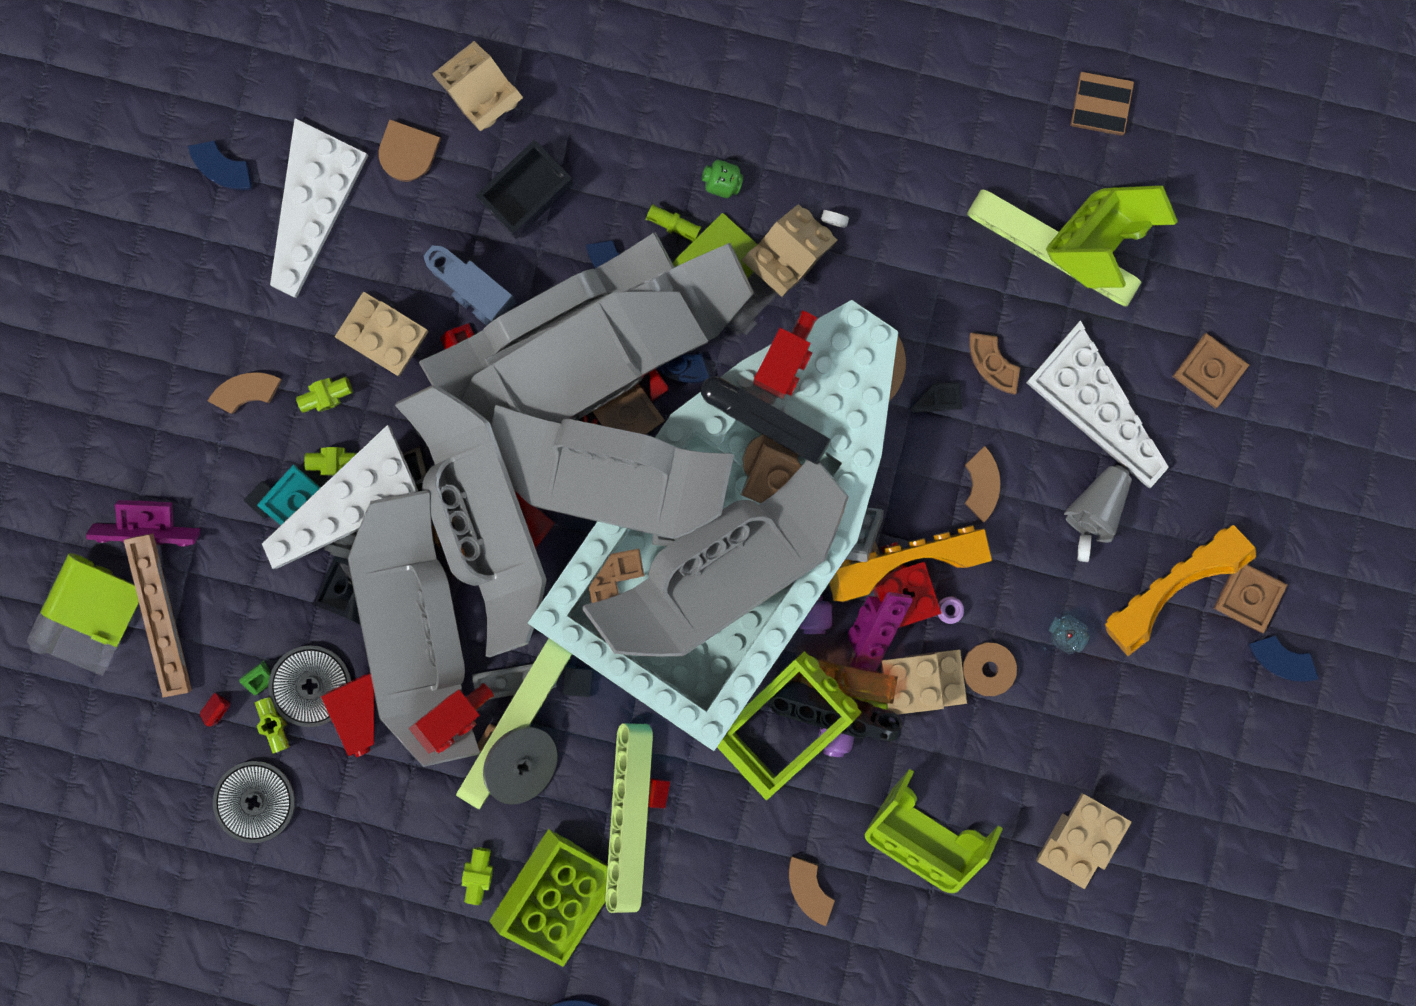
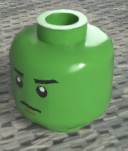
(722, 179)

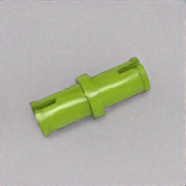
(673, 223)

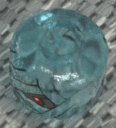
(1068, 634)

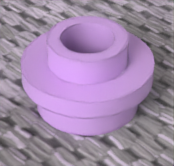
(959, 610)

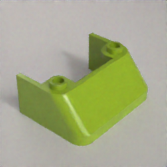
(1099, 226)
(926, 845)

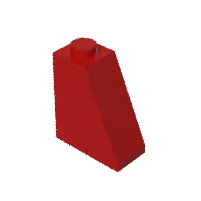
(353, 714)

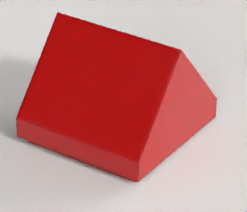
(658, 793)

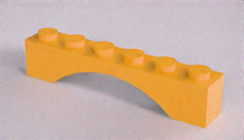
(959, 550)
(1223, 555)

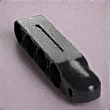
(765, 419)
(809, 706)

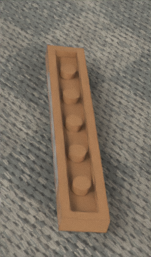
(157, 615)

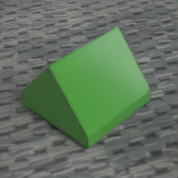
(257, 678)

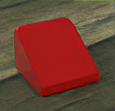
(456, 335)
(658, 386)
(214, 710)

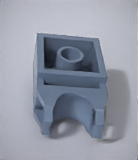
(470, 285)

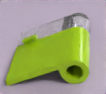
(716, 235)
(84, 615)

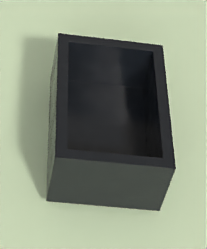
(525, 189)

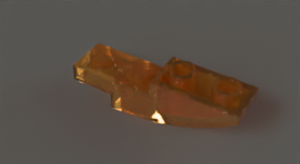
(857, 681)

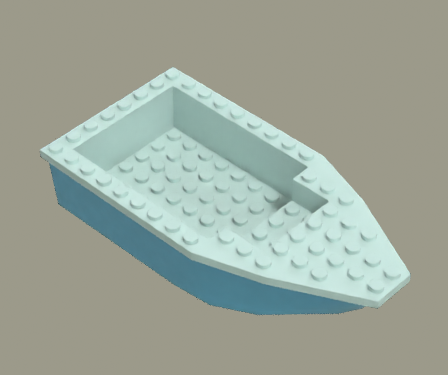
(838, 395)

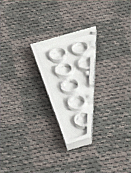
(315, 190)
(1091, 398)
(341, 503)

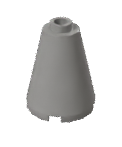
(1101, 504)

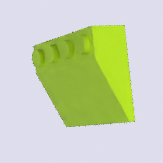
(553, 899)

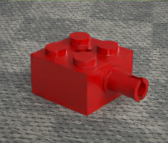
(785, 357)
(913, 580)
(449, 718)

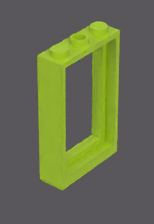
(749, 764)

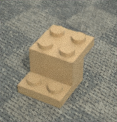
(477, 86)
(790, 250)
(381, 334)
(926, 681)
(1083, 841)

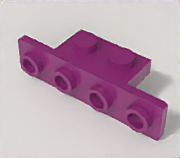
(143, 518)
(876, 628)

